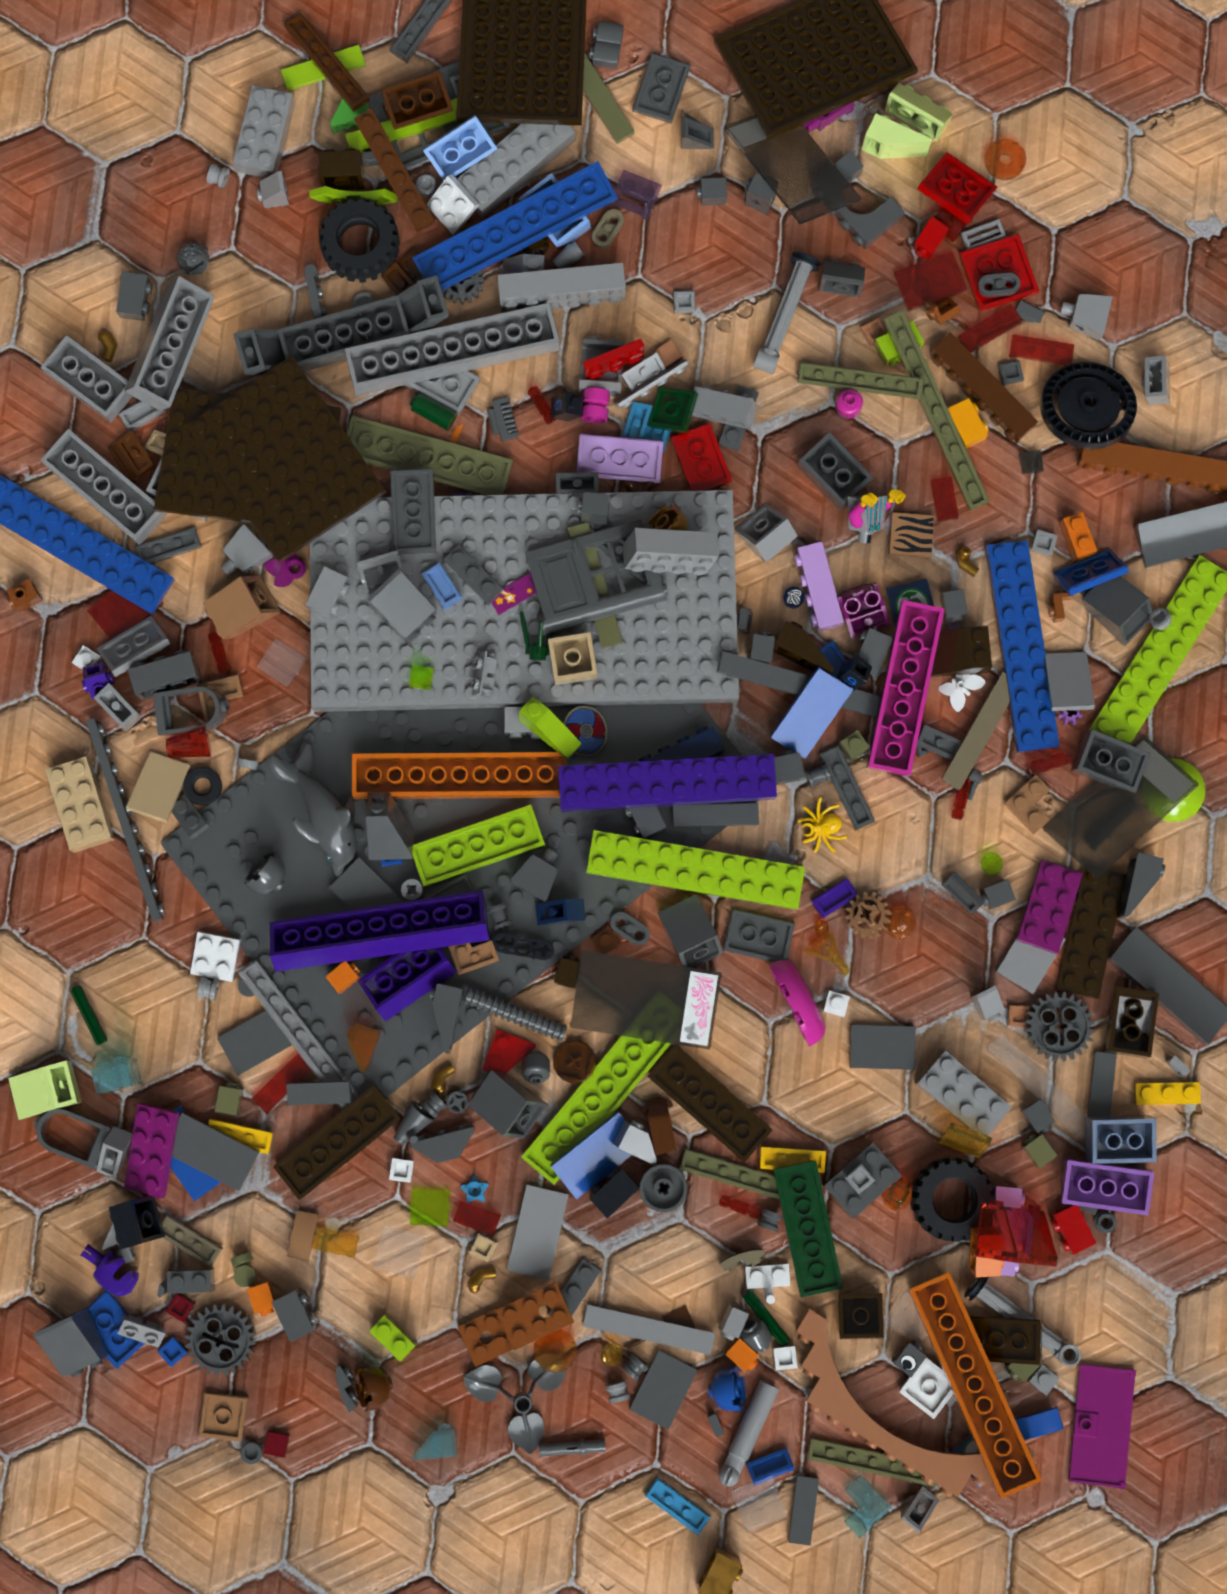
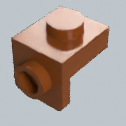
(943, 311)
(1056, 607)

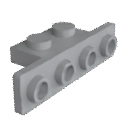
(645, 375)

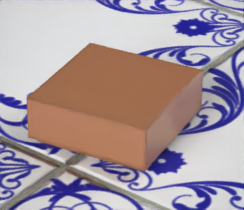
(873, 330)
(669, 353)
(1017, 1015)

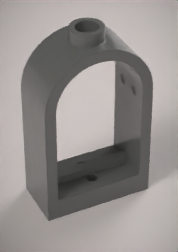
(164, 714)
(94, 1154)

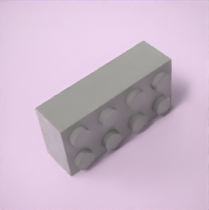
(263, 132)
(87, 379)
(670, 551)
(963, 1094)

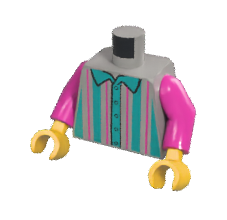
(868, 511)

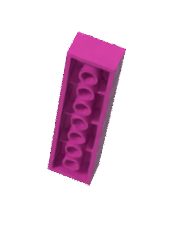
(905, 688)

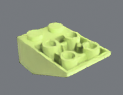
(894, 140)
(45, 1089)

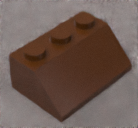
(416, 100)

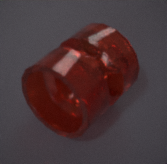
(945, 217)

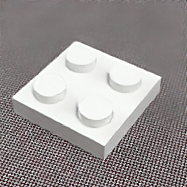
(452, 204)
(215, 956)
(927, 1388)

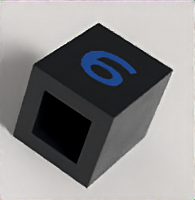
(566, 406)
(855, 672)

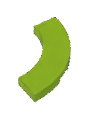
(327, 195)

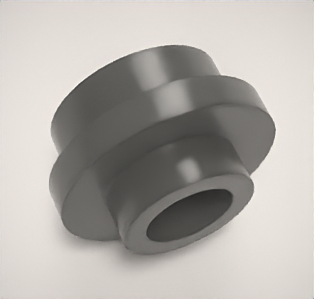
(1111, 1222)

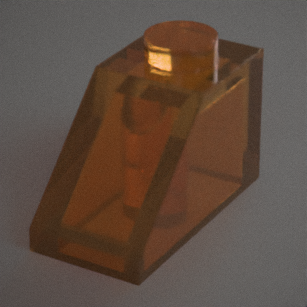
(363, 1044)

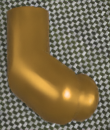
(109, 344)
(963, 561)
(439, 1078)
(478, 1277)

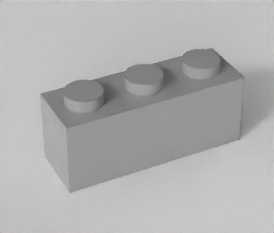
(725, 407)

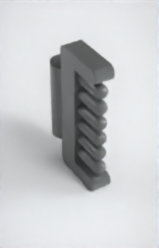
(497, 420)

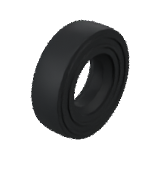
(189, 786)

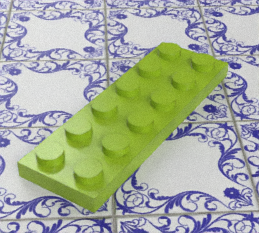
(477, 845)

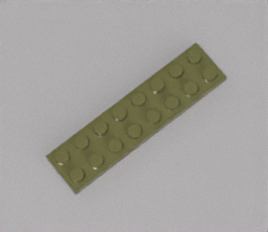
(451, 463)

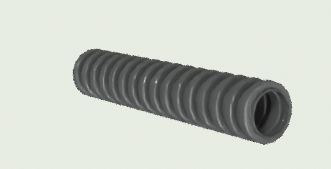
(515, 1014)

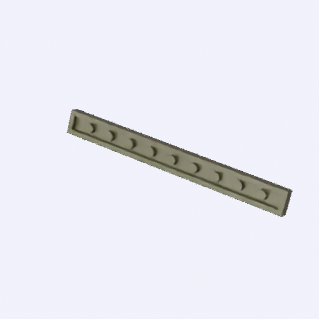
(936, 411)

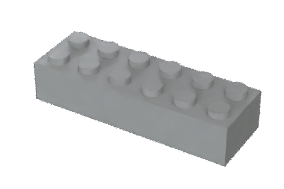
(514, 163)
(562, 287)
(169, 343)
(103, 486)

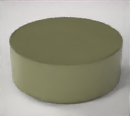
(241, 1259)
(244, 1276)

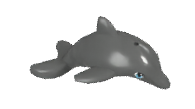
(329, 819)

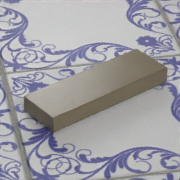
(190, 1241)

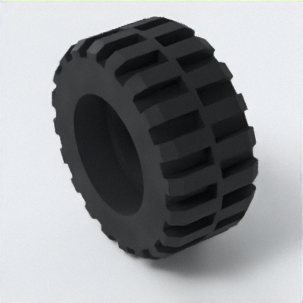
(355, 214)
(923, 1192)

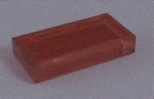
(944, 499)
(476, 1218)

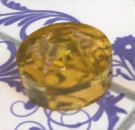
(611, 1354)

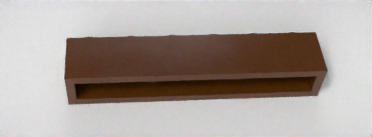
(394, 170)
(983, 388)

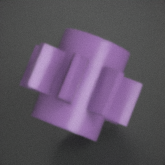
(1063, 715)

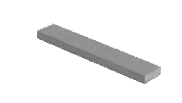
(649, 1329)

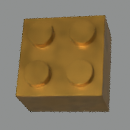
(720, 1573)

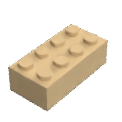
(80, 804)

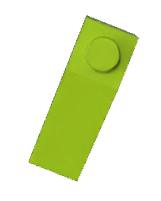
(548, 727)

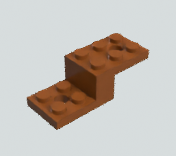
(515, 1324)

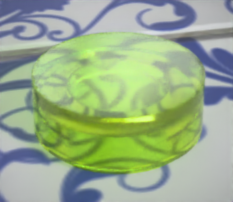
(991, 863)

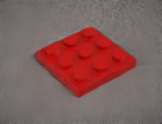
(957, 188)
(997, 258)

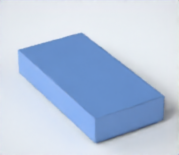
(441, 586)

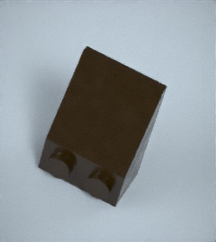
(799, 648)
(963, 652)
(1131, 1023)

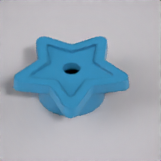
(474, 1183)

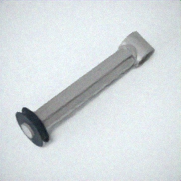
(769, 354)
(1008, 1309)

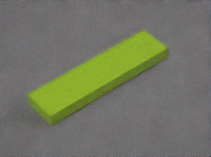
(308, 73)

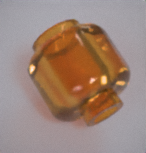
(898, 1195)

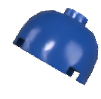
(728, 1389)

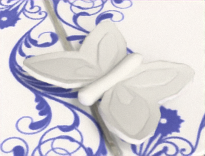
(959, 687)

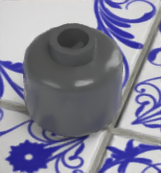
(536, 1068)
(756, 1335)

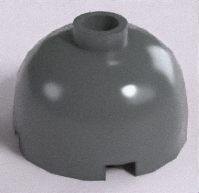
(266, 875)

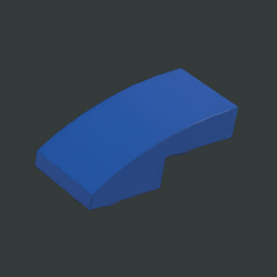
(1040, 1423)

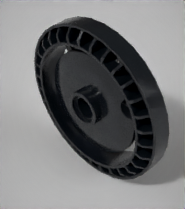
(1085, 386)

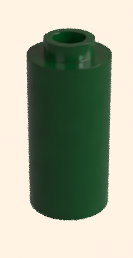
(433, 411)

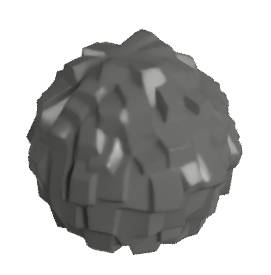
(193, 258)

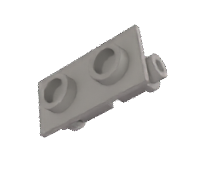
(484, 665)
(149, 1333)

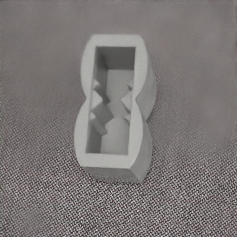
(733, 1322)

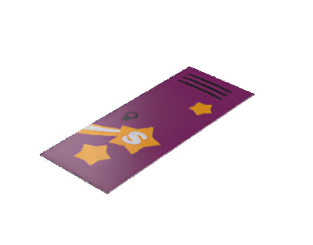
(514, 594)

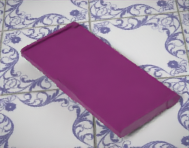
(1102, 1426)

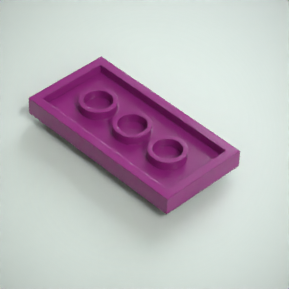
(1049, 907)
(151, 1150)

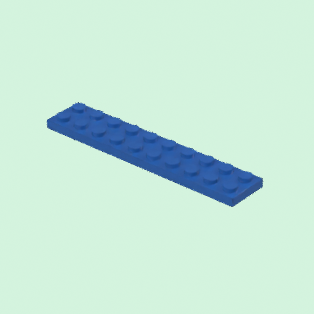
(517, 227)
(82, 547)
(1022, 645)

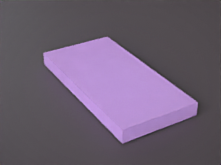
(620, 457)

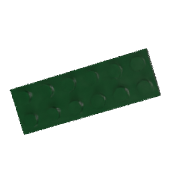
(808, 1228)

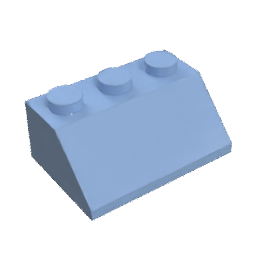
(460, 148)
(568, 233)

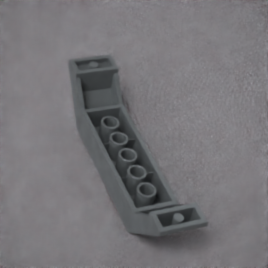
(325, 338)

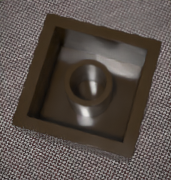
(341, 169)
(861, 1316)

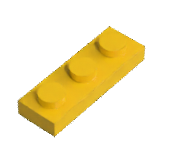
(1167, 1093)
(253, 1137)
(780, 1157)

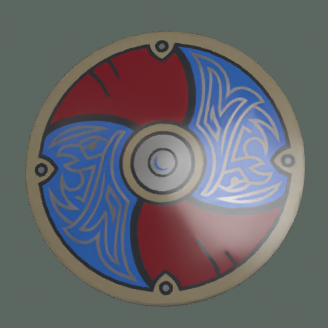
(589, 728)

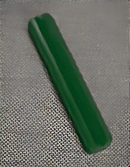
(88, 1015)
(764, 1315)

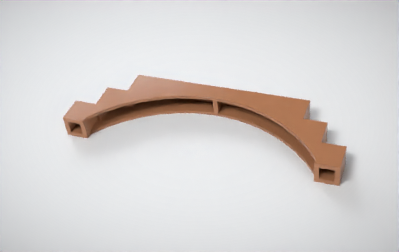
(832, 1397)

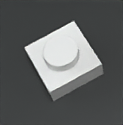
(86, 657)
(836, 1003)
(401, 1170)
(785, 1357)

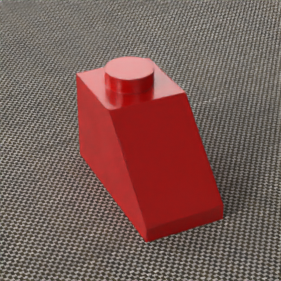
(930, 239)

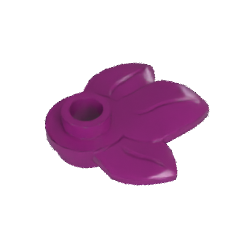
(283, 570)

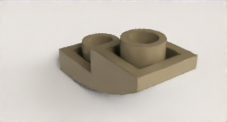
(749, 1257)

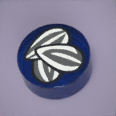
(793, 597)

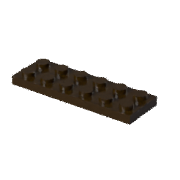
(1091, 933)
(709, 1103)
(337, 1142)

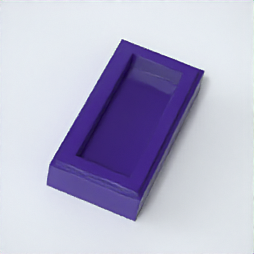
(834, 898)

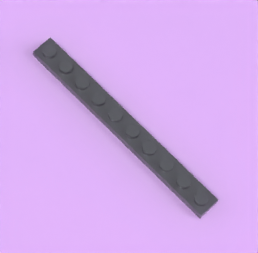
(129, 828)

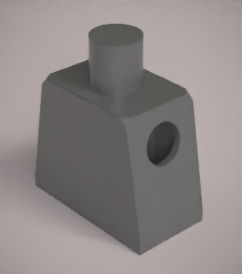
(537, 875)

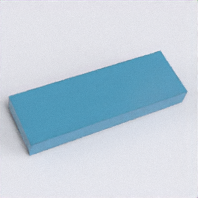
(677, 1506)

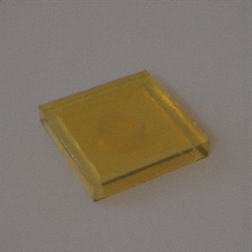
(965, 1140)

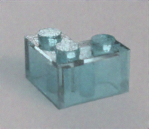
(116, 1075)

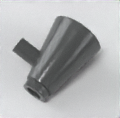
(412, 1123)

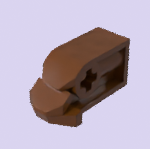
(660, 1125)

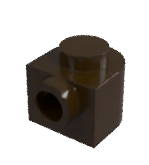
(538, 247)

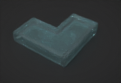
(871, 1506)

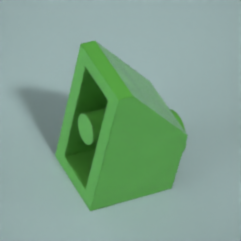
(344, 117)

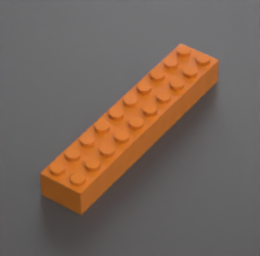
(457, 775)
(974, 1385)

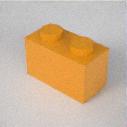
(968, 423)

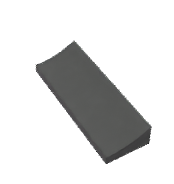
(1182, 535)
(1177, 989)

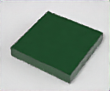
(672, 409)

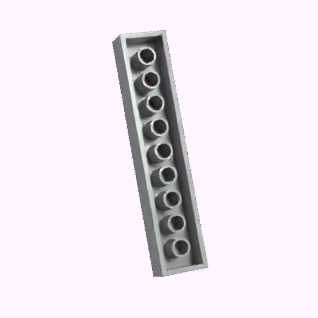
(452, 349)

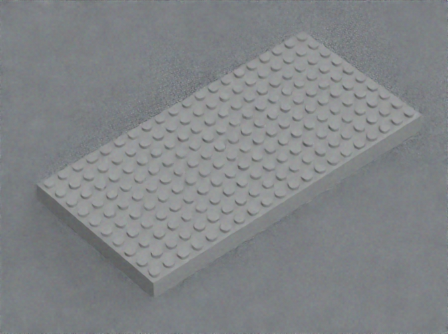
(666, 647)

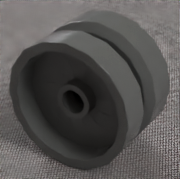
(667, 1200)

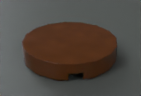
(574, 1062)

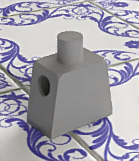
(1088, 314)
(245, 552)

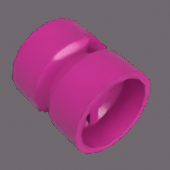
(595, 408)

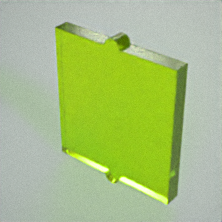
(430, 1207)

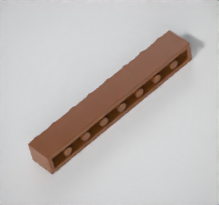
(1157, 465)

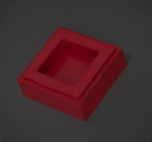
(180, 1307)
(276, 1444)

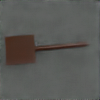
(678, 1317)

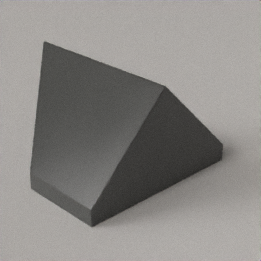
(695, 134)

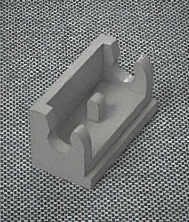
(379, 569)

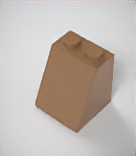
(240, 606)

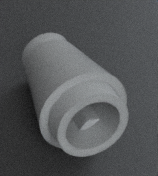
(568, 256)

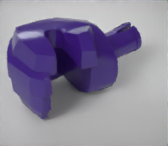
(105, 1270)

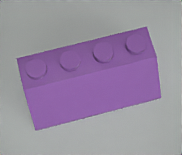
(1106, 1186)

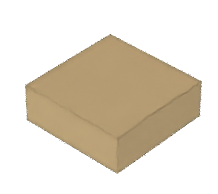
(483, 1247)

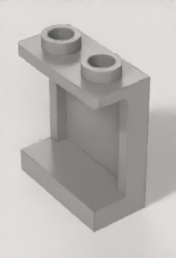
(610, 381)

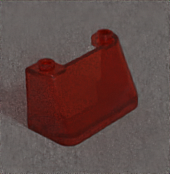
(1015, 1235)

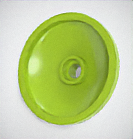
(1193, 801)

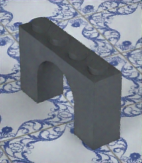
(865, 227)

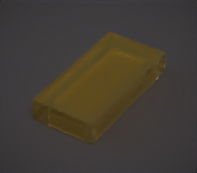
(335, 1242)

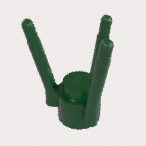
(538, 650)

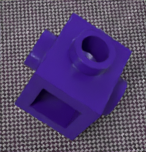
(96, 678)

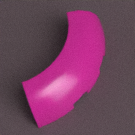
(799, 999)

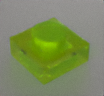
(421, 678)

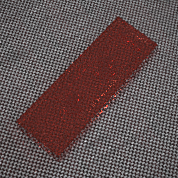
(990, 329)
(1041, 350)
(276, 1088)

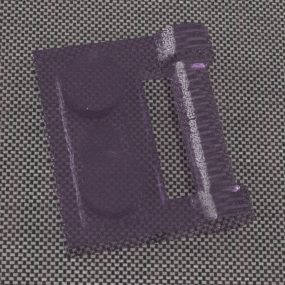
(637, 188)

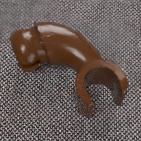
(631, 487)

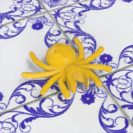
(822, 825)

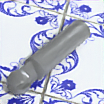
(748, 1433)

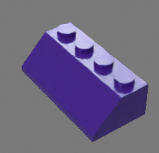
(405, 979)

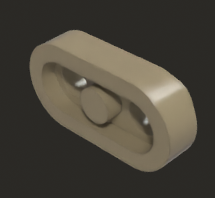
(607, 229)

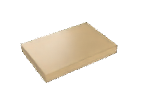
(158, 787)

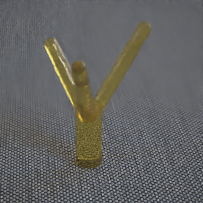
(834, 956)

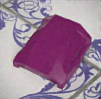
(863, 608)

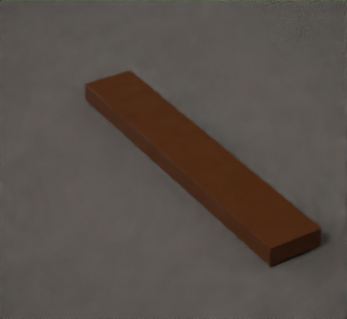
(326, 62)

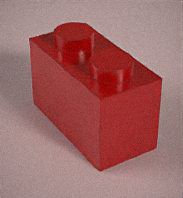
(1073, 1229)

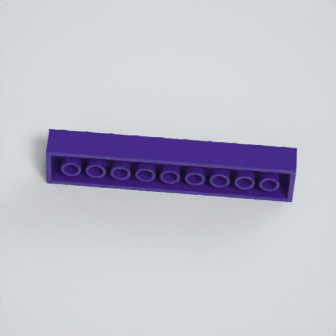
(667, 782)
(378, 931)

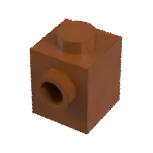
(23, 595)

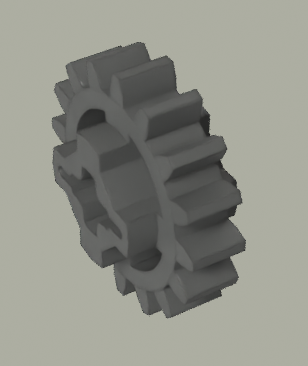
(470, 282)

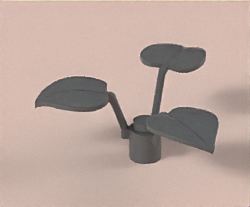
(523, 1430)

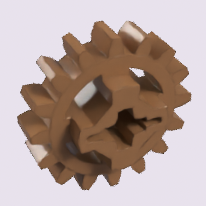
(861, 917)

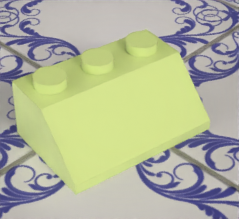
(918, 111)

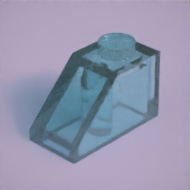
(439, 1444)

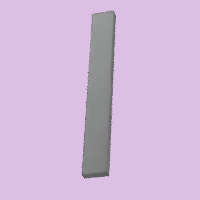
(292, 1026)

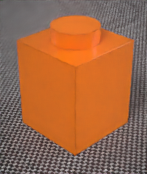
(343, 976)
(261, 1298)
(742, 1355)

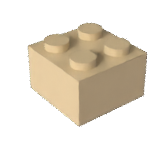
(572, 658)

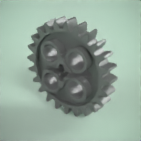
(1079, 1024)
(227, 1319)

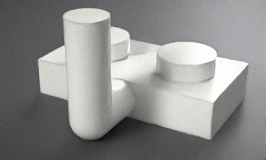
(767, 1277)

